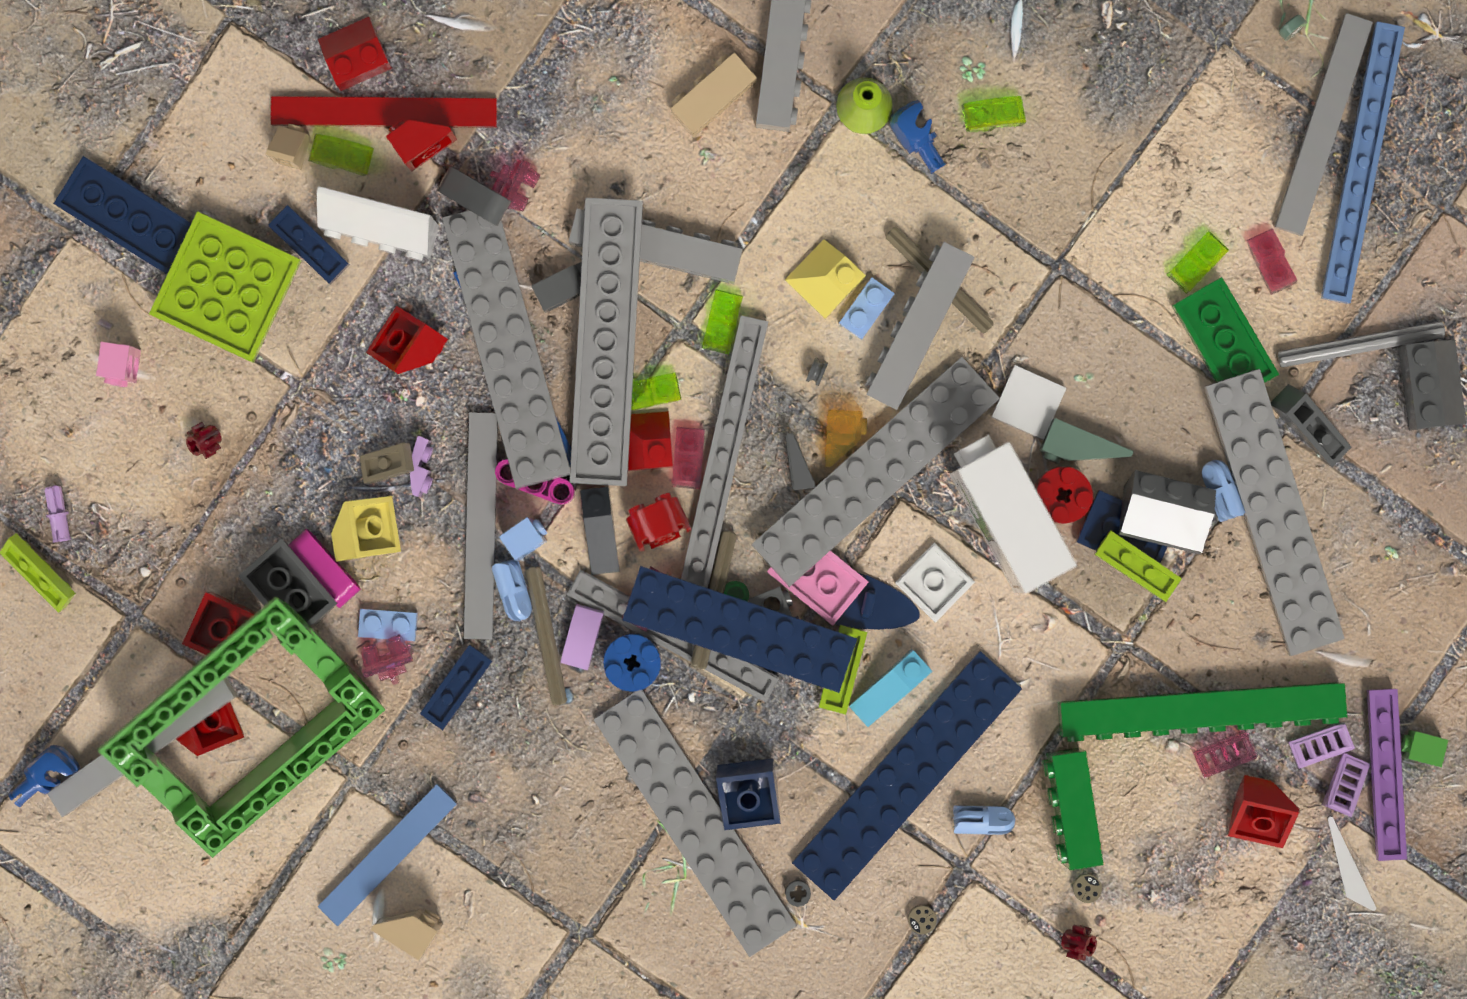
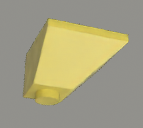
(825, 278)
(365, 529)

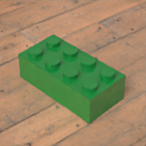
(1074, 809)

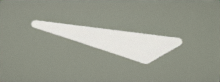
(1352, 881)

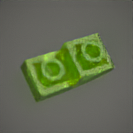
(993, 113)
(341, 154)
(1197, 262)
(722, 321)
(655, 391)

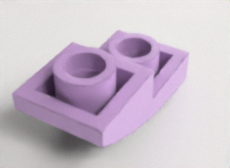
(420, 477)
(582, 637)

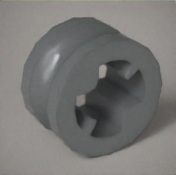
(817, 371)
(791, 887)

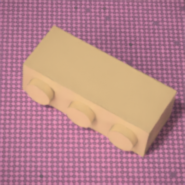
(712, 94)

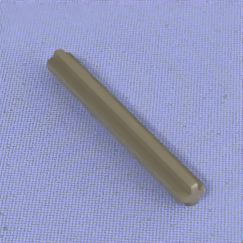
(922, 262)
(717, 583)
(546, 635)

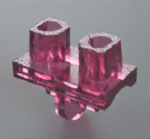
(519, 174)
(388, 664)

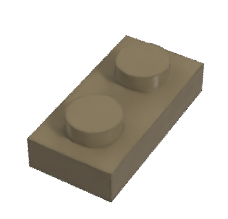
(386, 463)

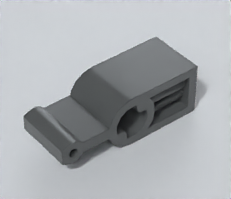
(559, 288)

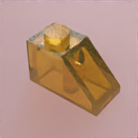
(842, 433)

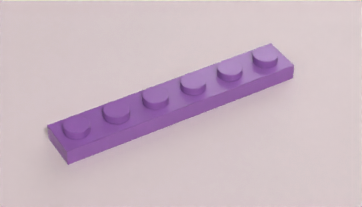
(1386, 774)

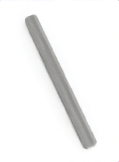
(1361, 344)

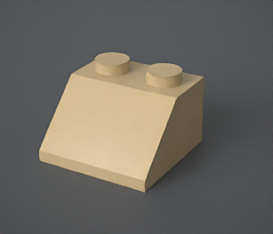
(409, 930)

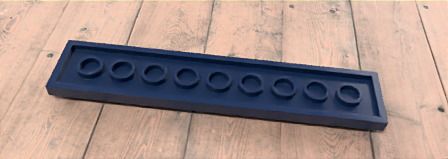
(906, 775)

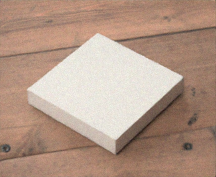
(1028, 402)
(934, 582)

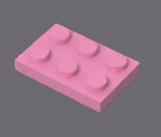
(827, 586)

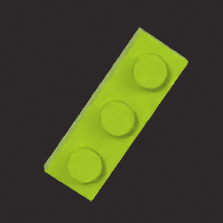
(1137, 566)
(37, 572)
(840, 701)

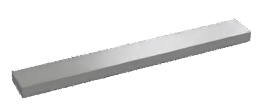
(1323, 124)
(480, 526)
(614, 602)
(101, 773)

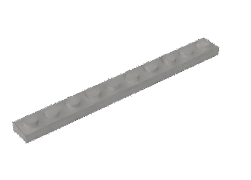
(724, 451)

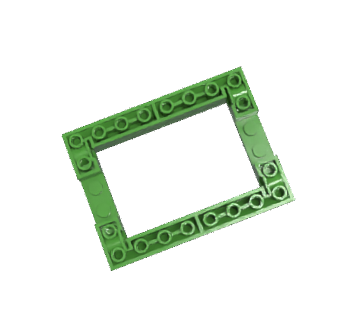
(279, 773)

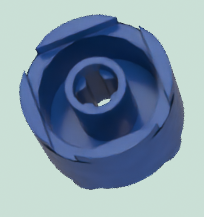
(617, 670)

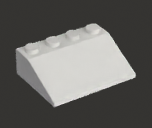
(375, 223)

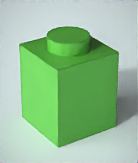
(1424, 748)

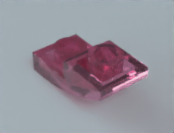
(1271, 261)
(688, 458)

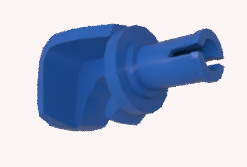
(914, 138)
(37, 779)

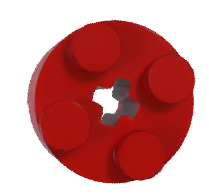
(1079, 492)
(657, 522)

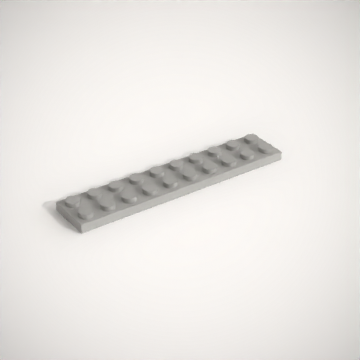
(606, 341)
(506, 349)
(875, 471)
(1274, 512)
(695, 822)

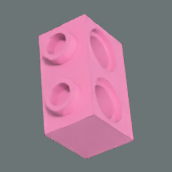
(118, 364)

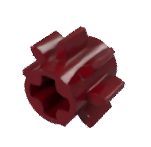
(203, 440)
(1079, 942)

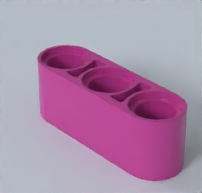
(545, 492)
(324, 567)

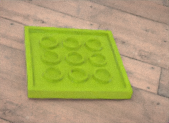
(225, 287)

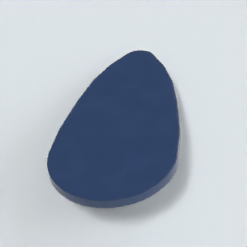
(879, 608)

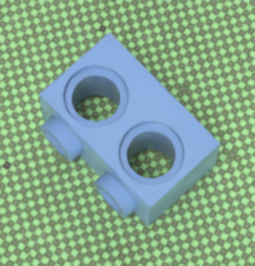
(524, 538)

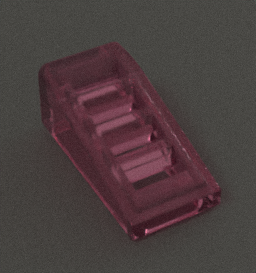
(1229, 763)

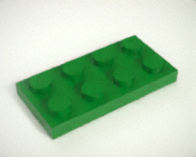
(1223, 333)

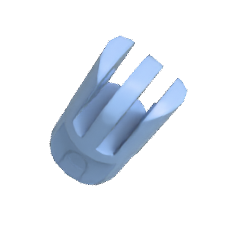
(1227, 502)
(512, 589)
(983, 820)

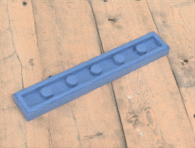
(387, 855)

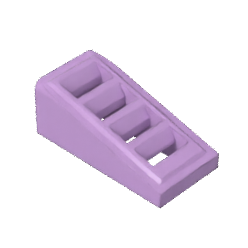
(1324, 753)
(1332, 791)

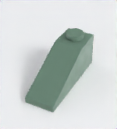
(1074, 444)

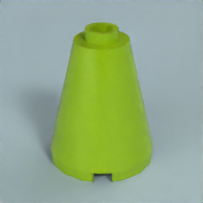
(860, 114)

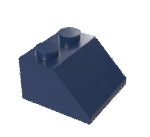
(748, 794)

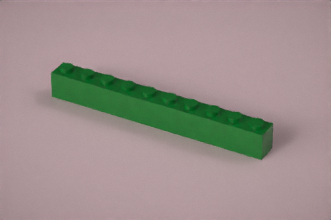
(1202, 709)

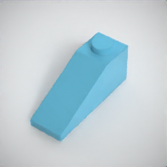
(890, 688)

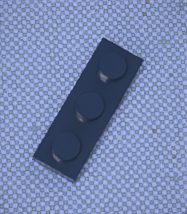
(308, 244)
(456, 687)

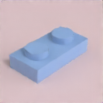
(866, 308)
(387, 624)

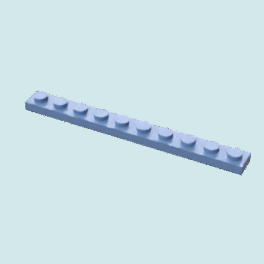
(1362, 162)

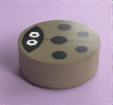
(1087, 888)
(922, 919)

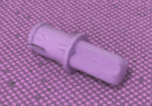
(57, 513)

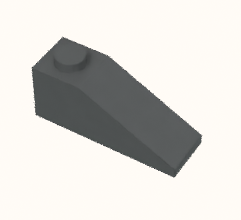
(1310, 424)

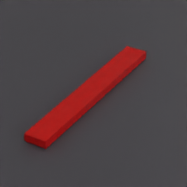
(383, 111)

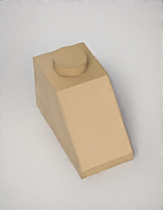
(289, 146)

